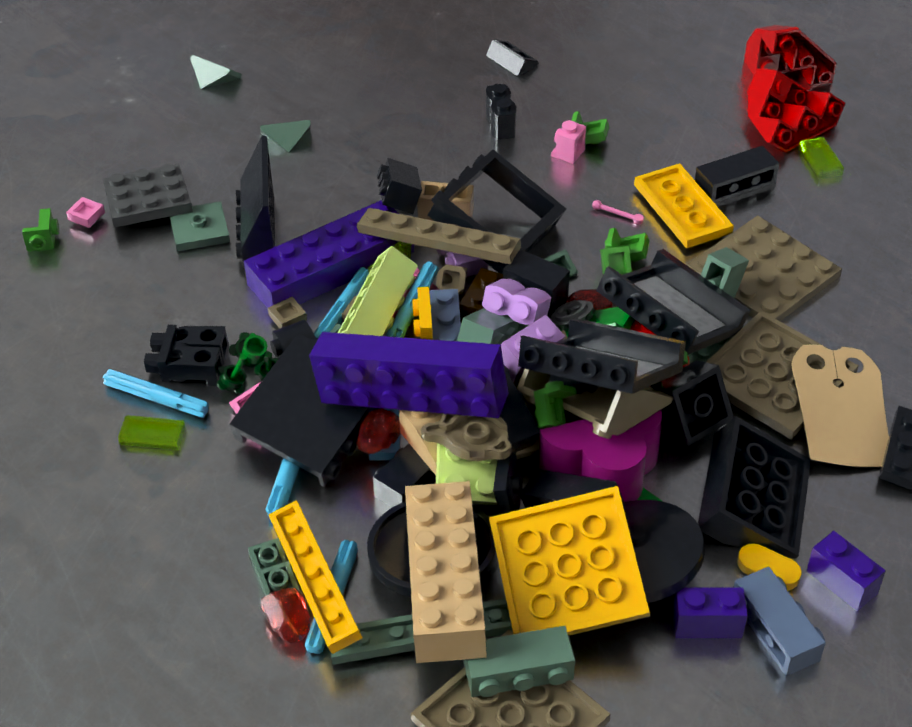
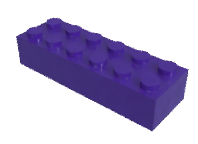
(315, 260)
(410, 374)

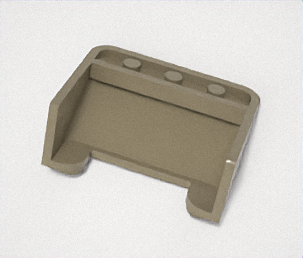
(606, 408)

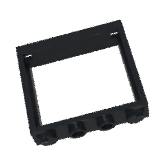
(511, 180)

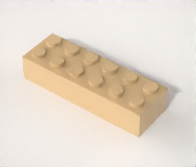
(444, 573)

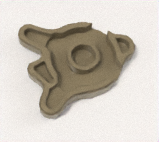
(470, 436)

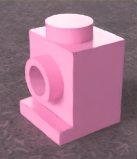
(569, 141)

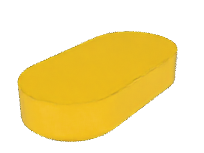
(757, 557)

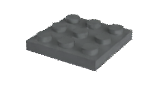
(147, 195)

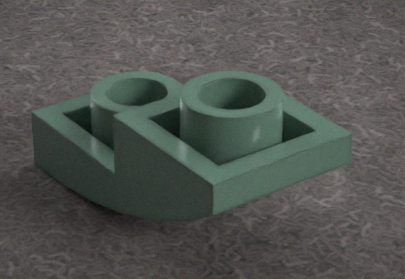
(272, 566)

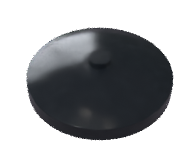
(665, 546)
(390, 552)

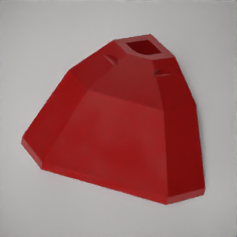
(789, 50)
(789, 112)

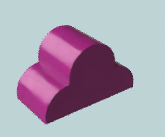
(622, 459)

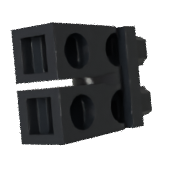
(188, 353)

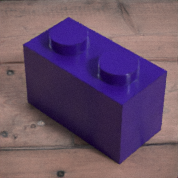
(845, 570)
(709, 612)

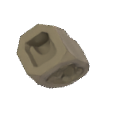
(452, 278)

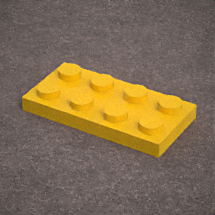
(683, 205)

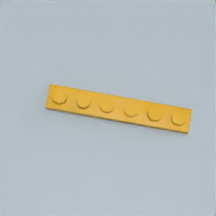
(315, 577)

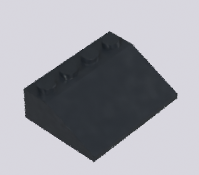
(256, 205)
(754, 490)

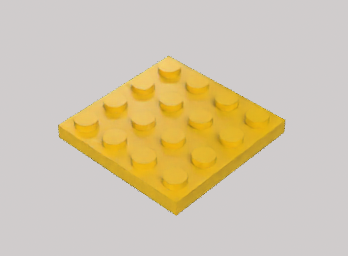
(569, 564)

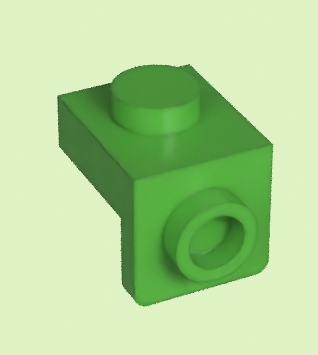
(595, 130)
(43, 236)
(637, 244)
(616, 258)
(549, 404)

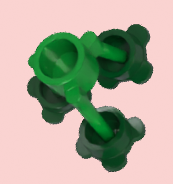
(250, 350)

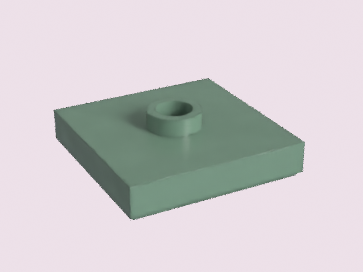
(201, 227)

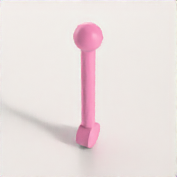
(637, 218)

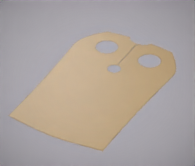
(845, 422)

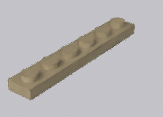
(439, 235)

